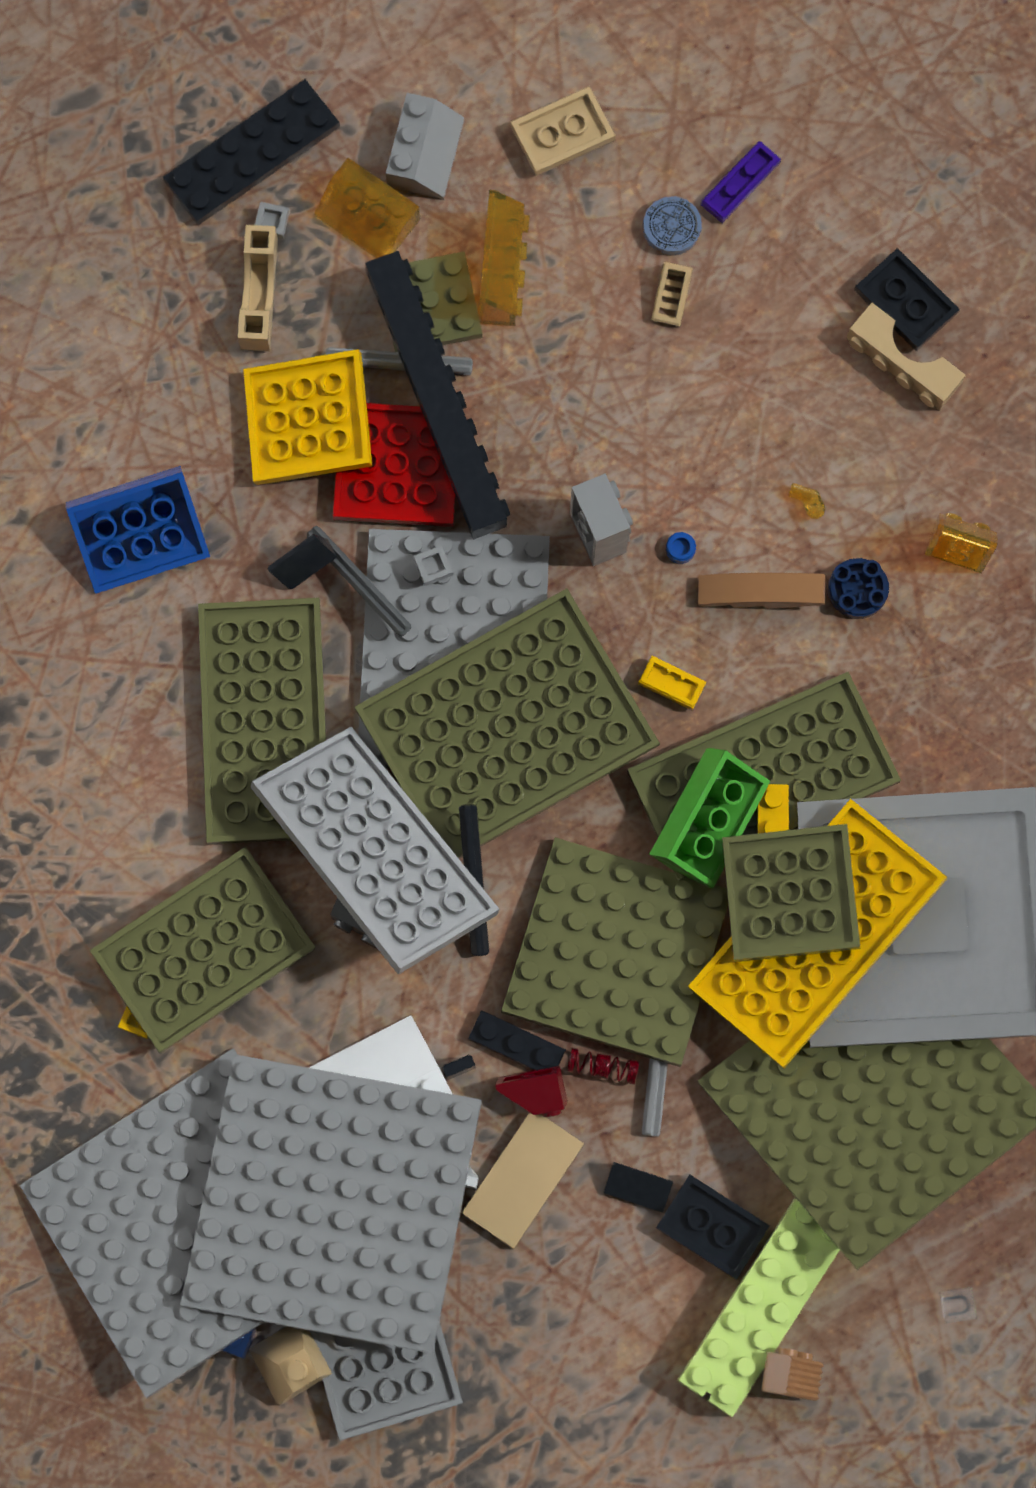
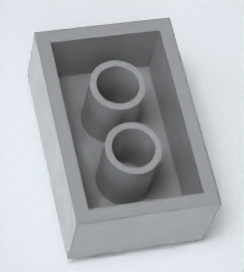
(600, 519)

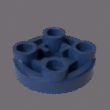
(858, 588)

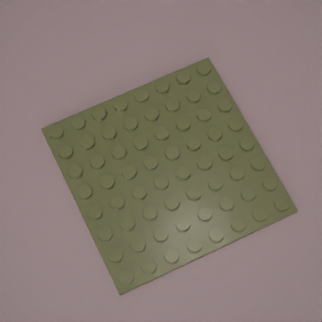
(876, 1129)

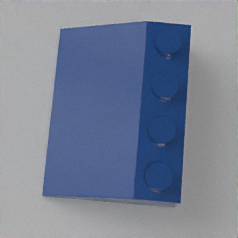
(137, 529)

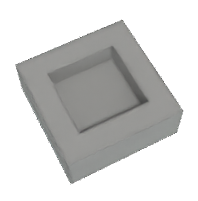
(273, 216)
(433, 565)

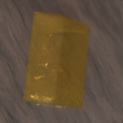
(367, 210)

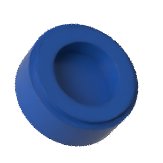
(680, 548)

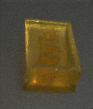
(962, 542)

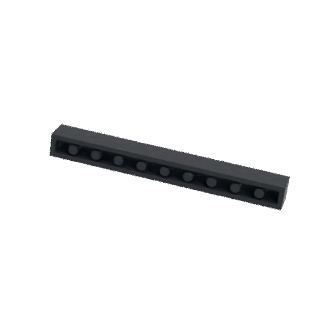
(436, 394)

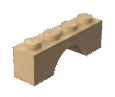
(259, 286)
(931, 380)

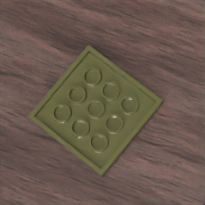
(791, 893)

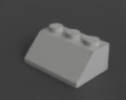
(424, 147)

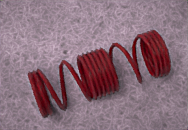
(602, 1065)

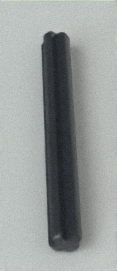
(473, 862)

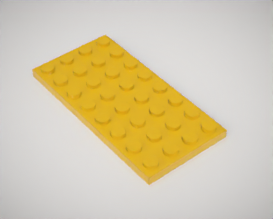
(789, 998)

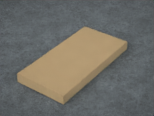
(522, 1179)

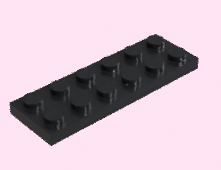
(251, 152)

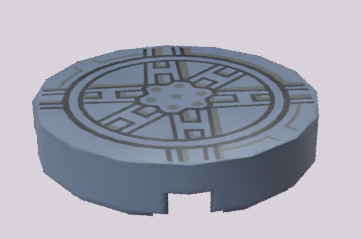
(672, 225)

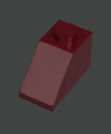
(536, 1090)

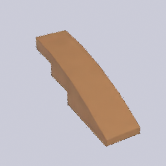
(761, 589)

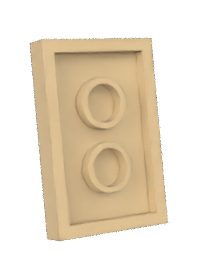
(562, 131)

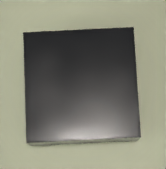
(459, 1067)

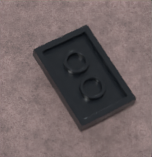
(908, 298)
(712, 1227)

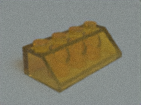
(502, 260)

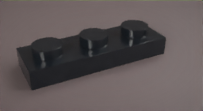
(515, 1043)

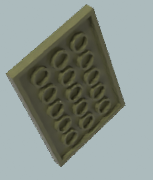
(202, 950)

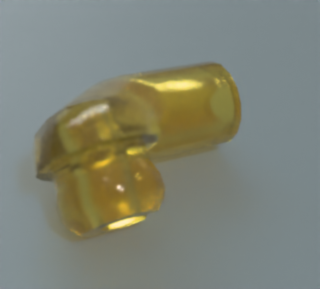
(810, 498)

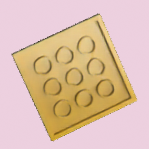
(307, 417)

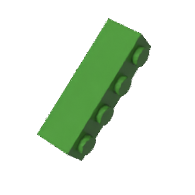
(712, 806)

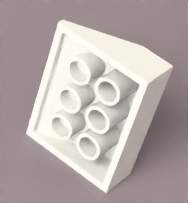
(390, 1056)

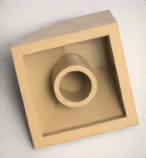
(289, 1362)

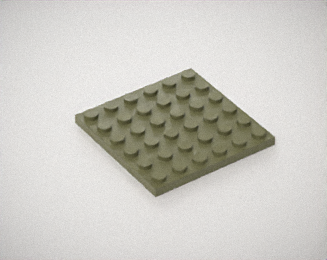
(615, 952)

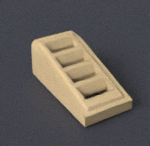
(678, 270)

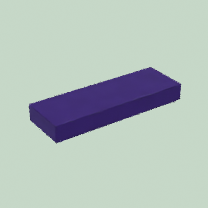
(740, 182)

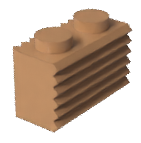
(792, 1374)

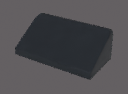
(303, 561)
(638, 1187)

